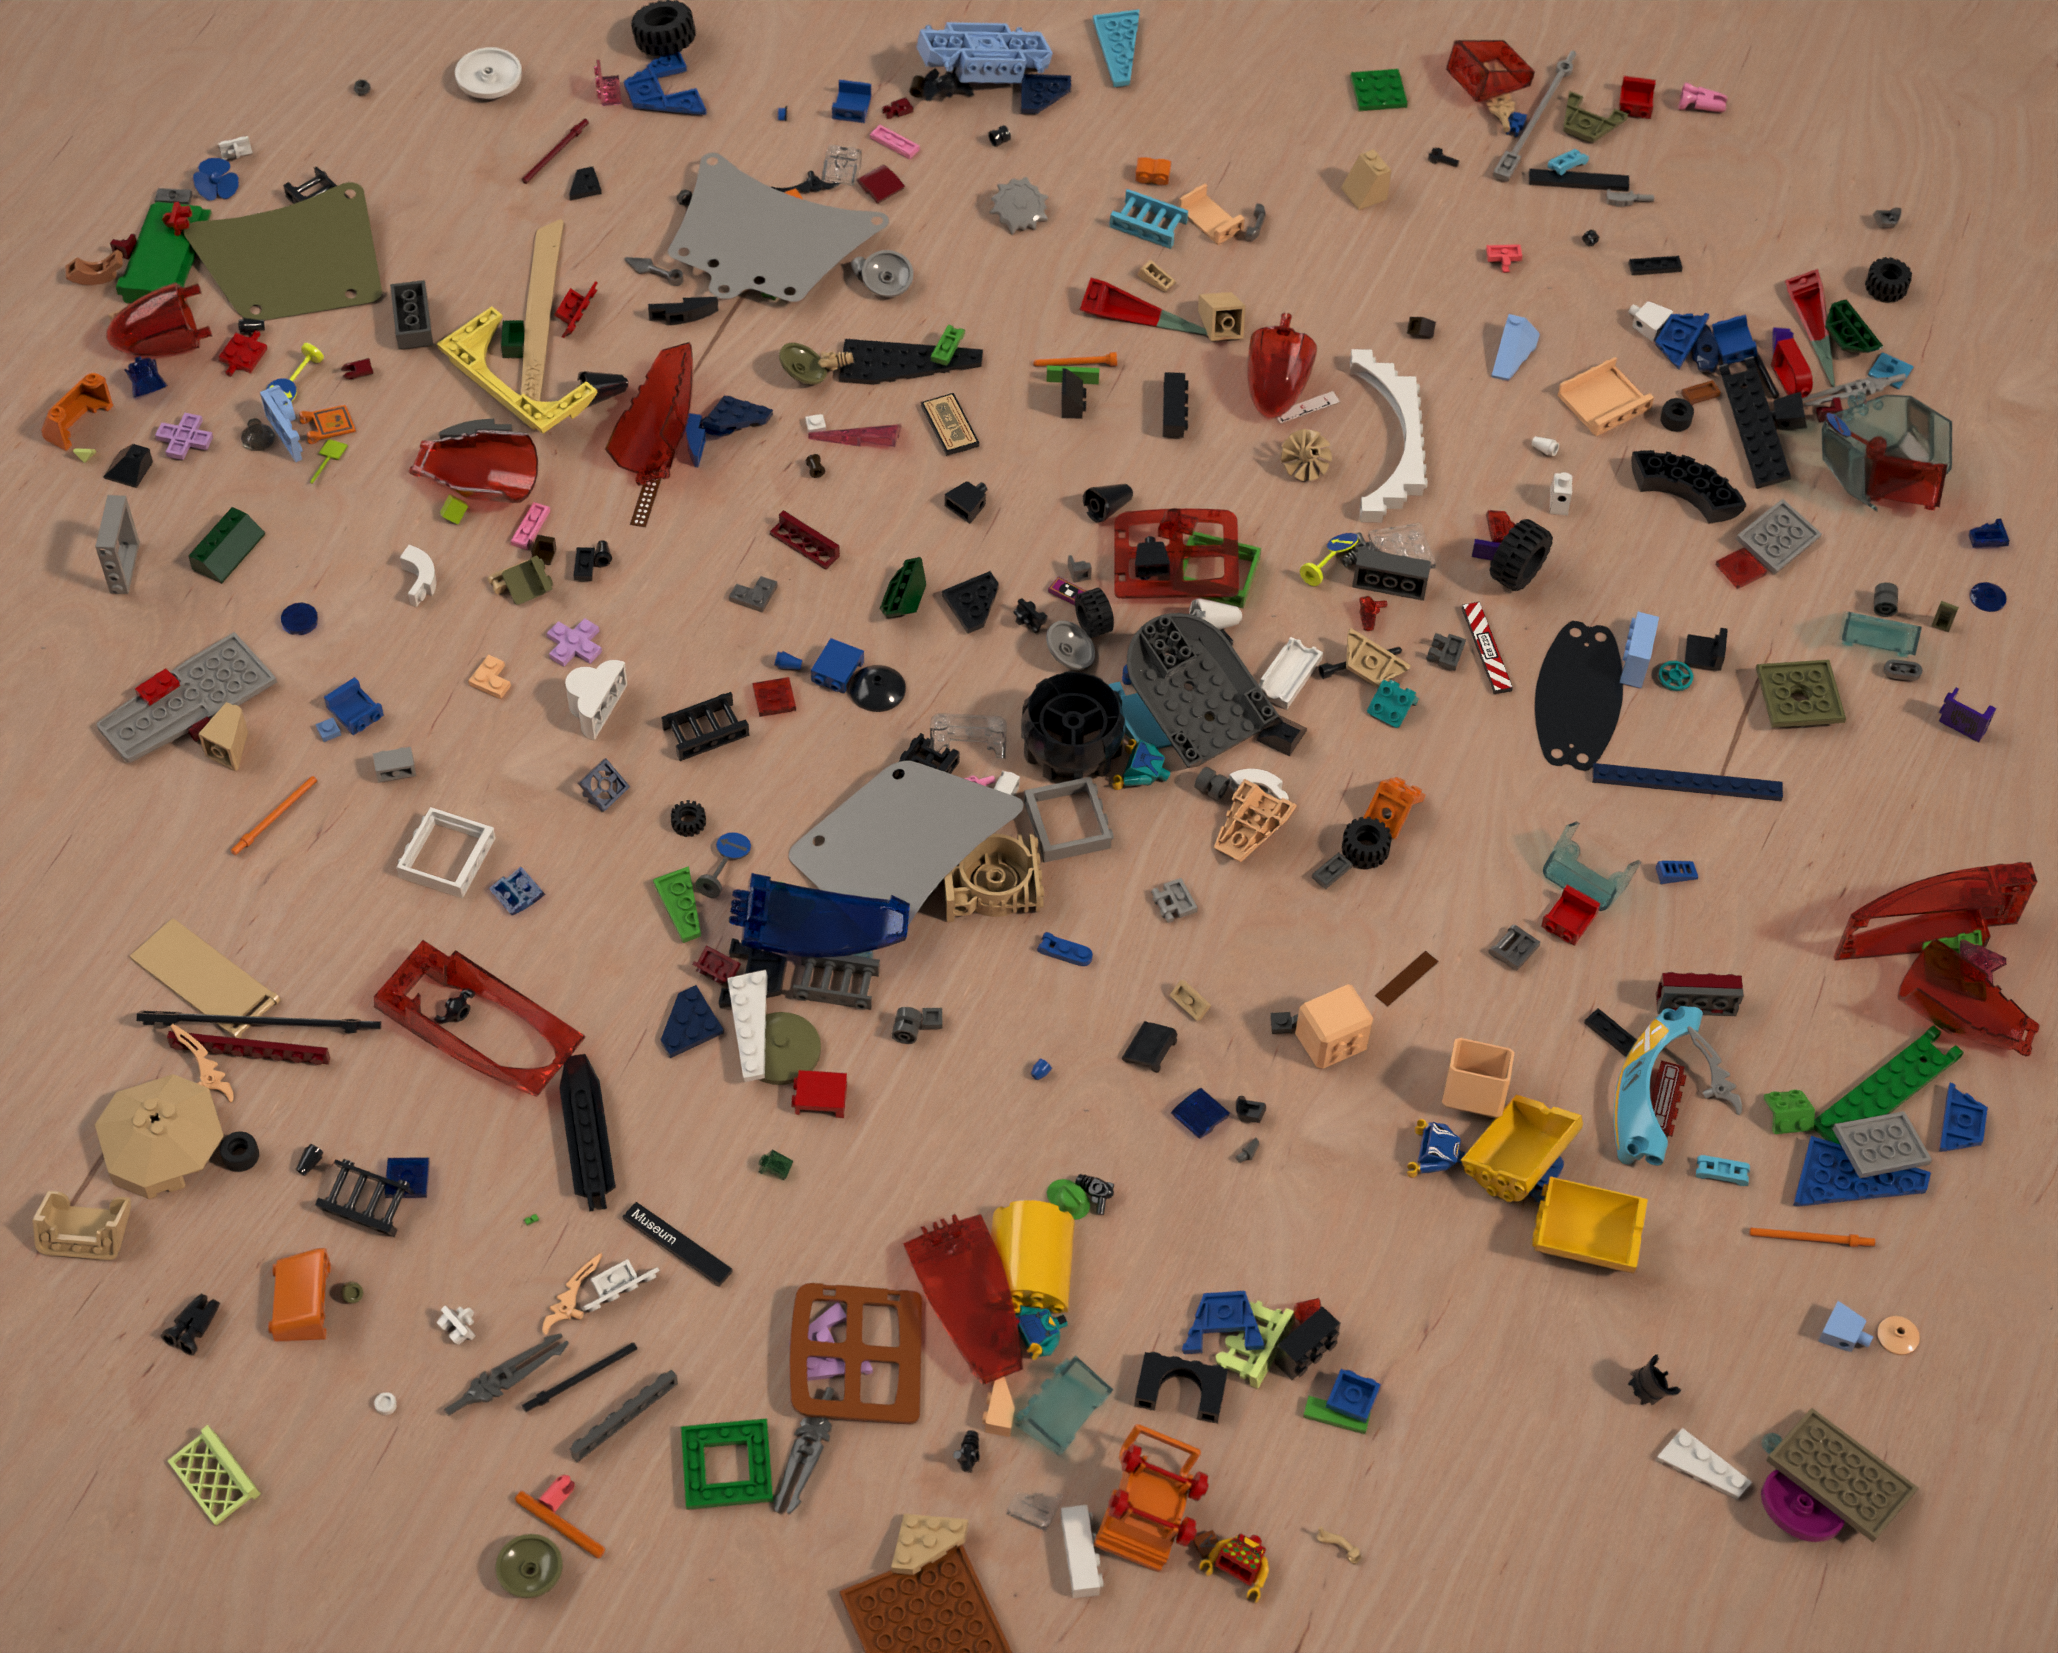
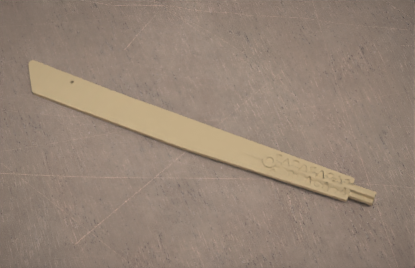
(540, 307)

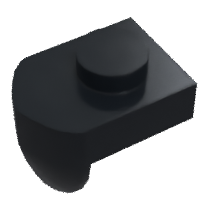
(1249, 1110)

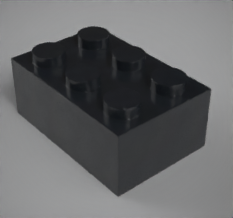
(1307, 1343)

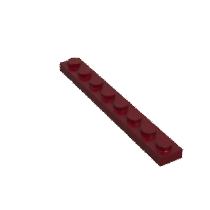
(254, 1048)

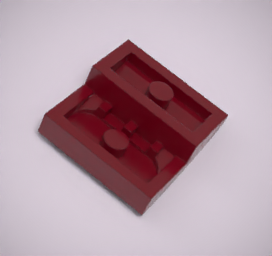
(881, 183)

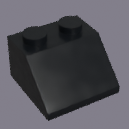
(1072, 396)

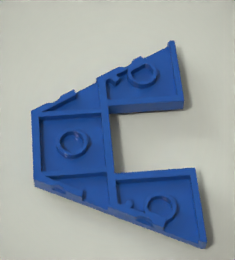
(647, 93)

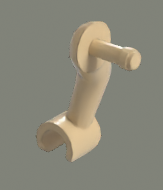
(1327, 1537)

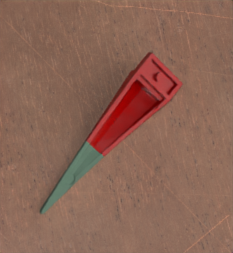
(1809, 301)
(1116, 304)

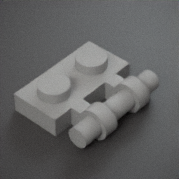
(1180, 898)

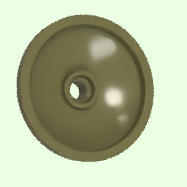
(802, 363)
(526, 1554)

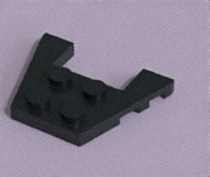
(757, 961)

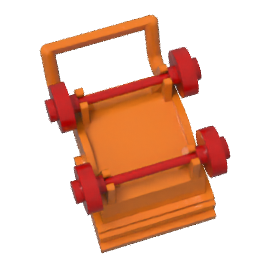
(1150, 1504)

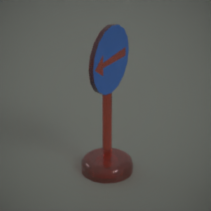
(1875, 445)

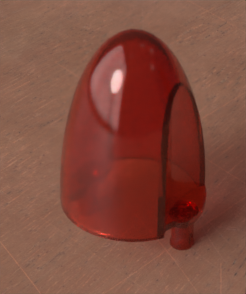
(157, 323)
(1279, 367)

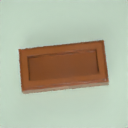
(1701, 392)

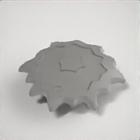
(1019, 204)

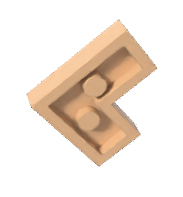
(487, 677)

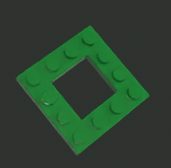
(752, 1491)

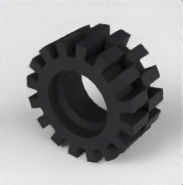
(688, 827)

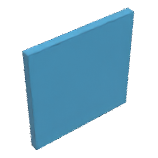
(1889, 366)

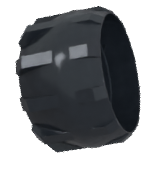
(1072, 707)

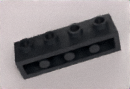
(1174, 405)

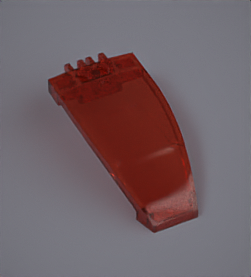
(969, 1294)

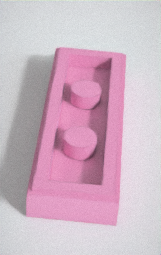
(894, 142)
(530, 526)

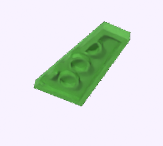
(679, 900)

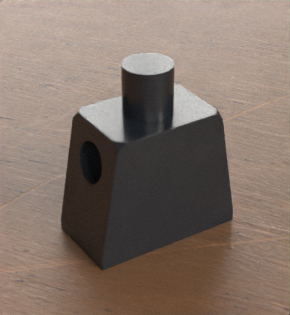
(1789, 412)
(966, 500)
(1151, 559)

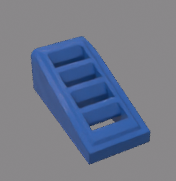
(1671, 877)

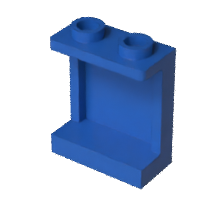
(836, 665)
(353, 706)

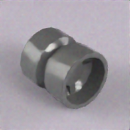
(1886, 599)
(1213, 784)
(906, 1025)

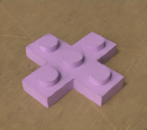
(184, 436)
(574, 642)

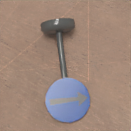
(730, 846)

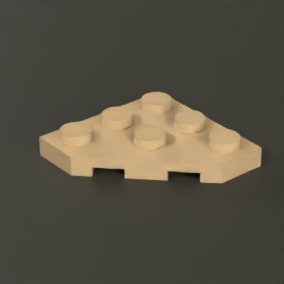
(926, 1540)

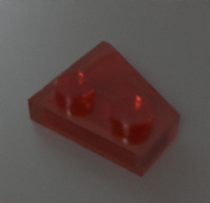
(1498, 524)

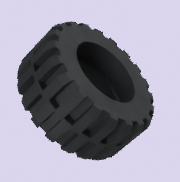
(663, 28)
(1521, 555)

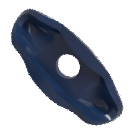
(1706, 360)

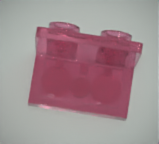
(609, 87)

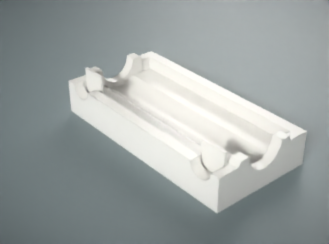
(1289, 672)

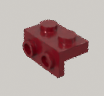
(717, 965)

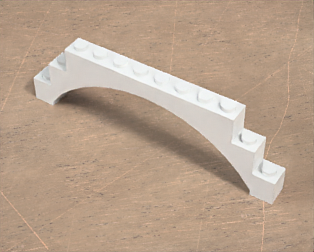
(1402, 396)

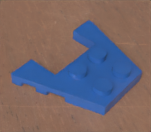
(1223, 1313)

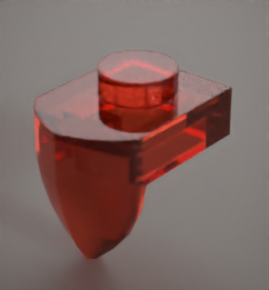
(1305, 1309)

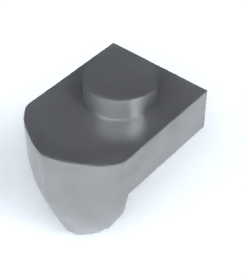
(1888, 218)

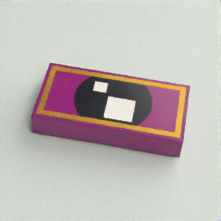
(1065, 590)

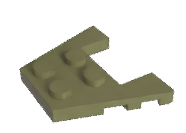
(1586, 124)

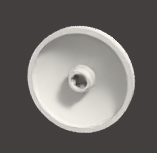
(488, 73)

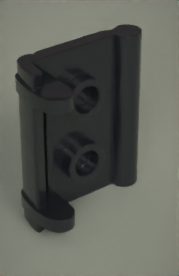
(1151, 1045)

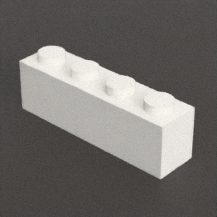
(1080, 1551)

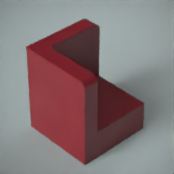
(124, 246)
(1835, 407)

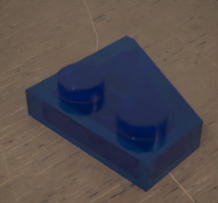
(1989, 535)

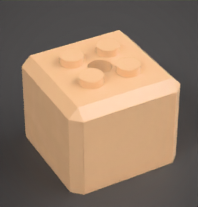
(1334, 1026)
(1478, 1078)

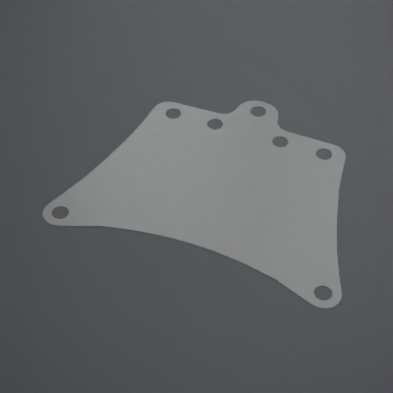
(764, 234)

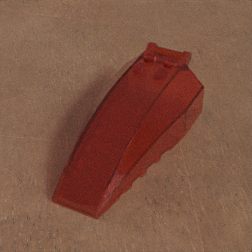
(658, 417)

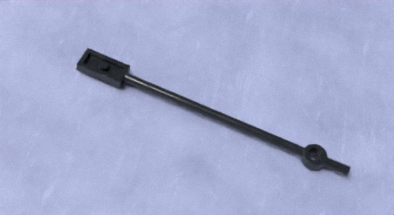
(169, 1018)

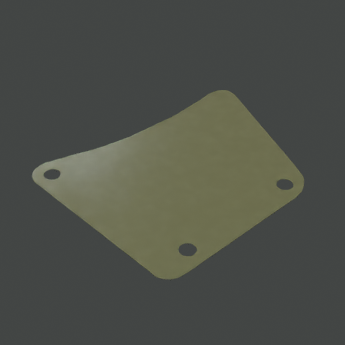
(293, 255)

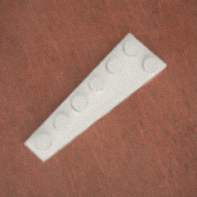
(749, 1012)

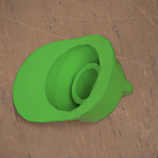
(1069, 1198)

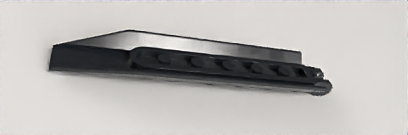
(586, 1130)

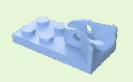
(280, 419)

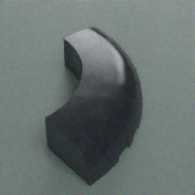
(1689, 481)

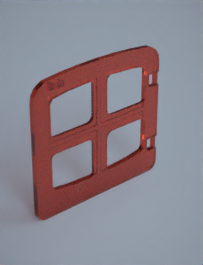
(1177, 552)

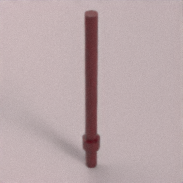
(575, 131)

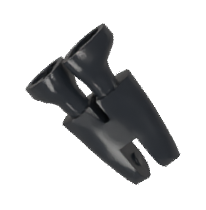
(193, 1321)

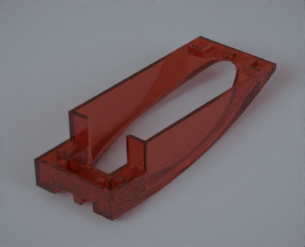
(1949, 905)
(461, 973)

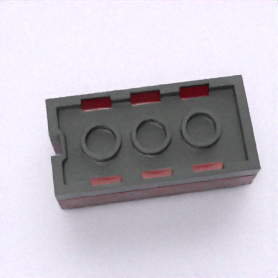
(1709, 992)

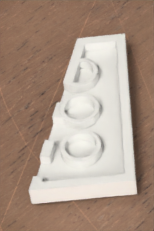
(1696, 1459)

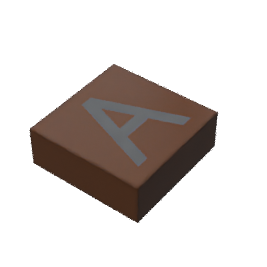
(1205, 1543)

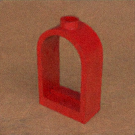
(1792, 368)

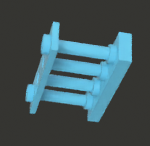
(1144, 230)

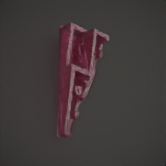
(879, 435)

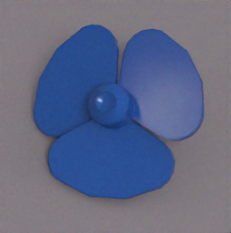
(211, 179)

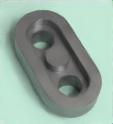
(1903, 670)

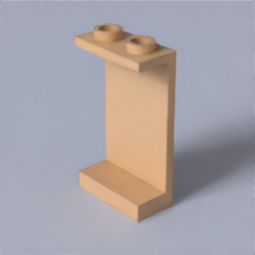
(1209, 216)

